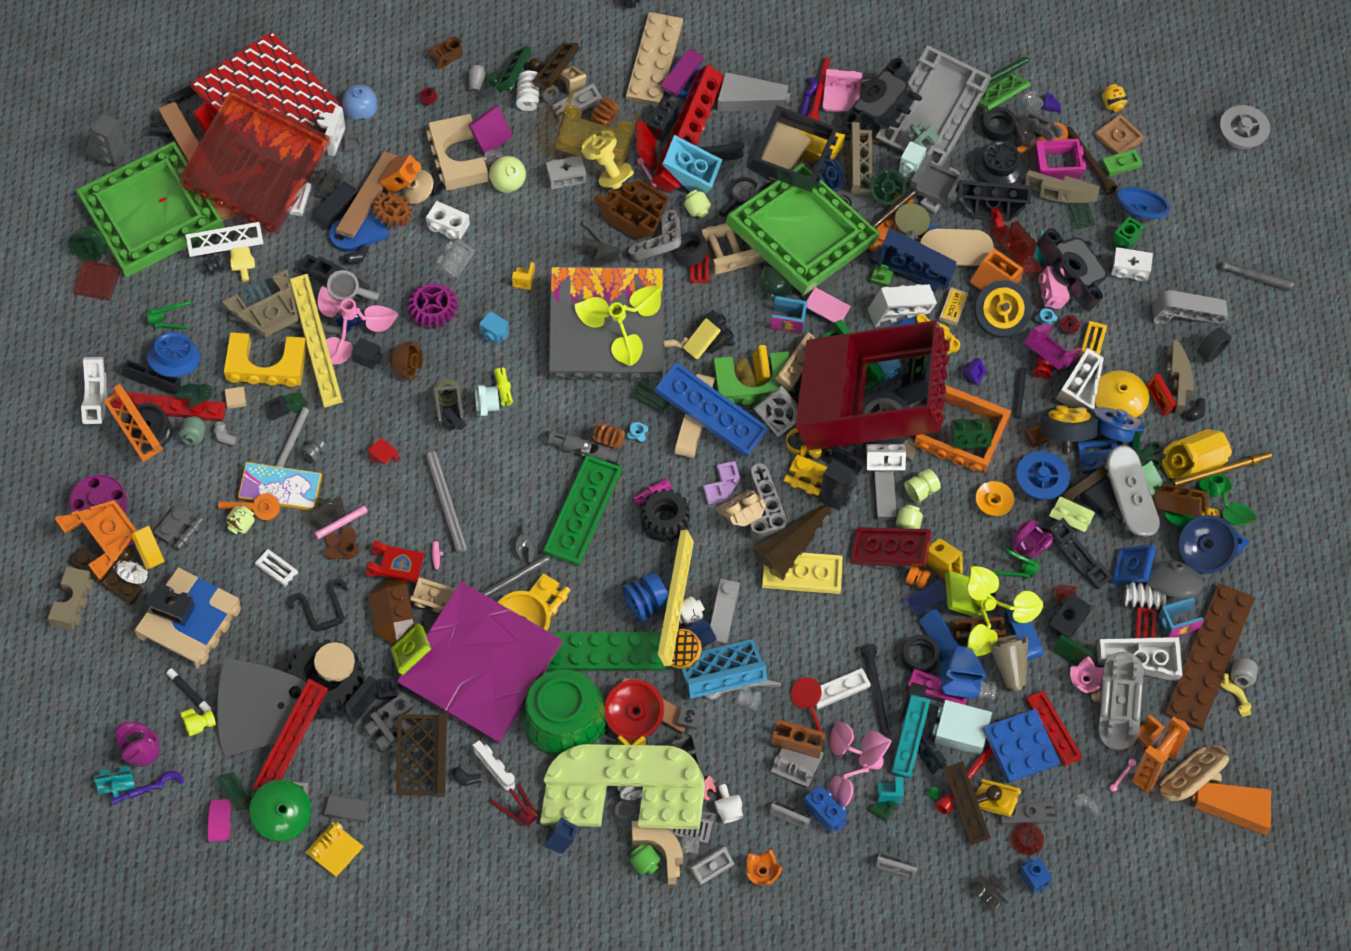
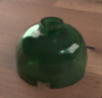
(887, 186)
(87, 244)
(774, 283)

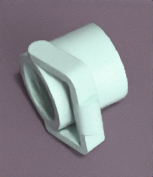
(486, 399)

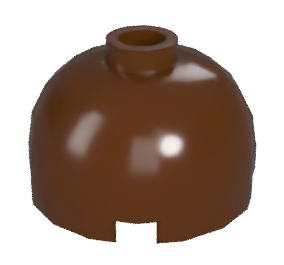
(406, 356)

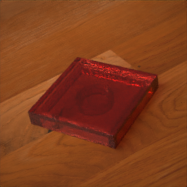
(97, 280)

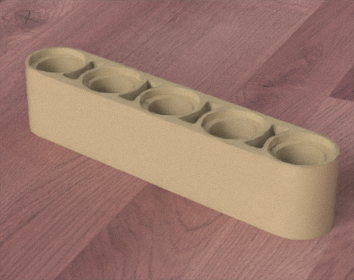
(690, 429)

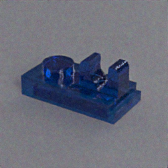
(928, 597)

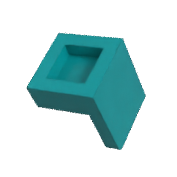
(891, 791)

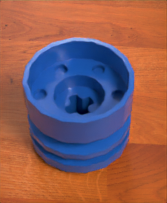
(645, 597)

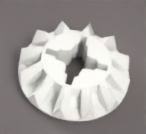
(139, 573)

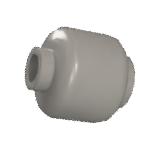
(1244, 672)

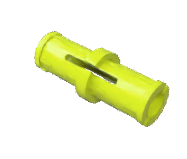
(503, 386)

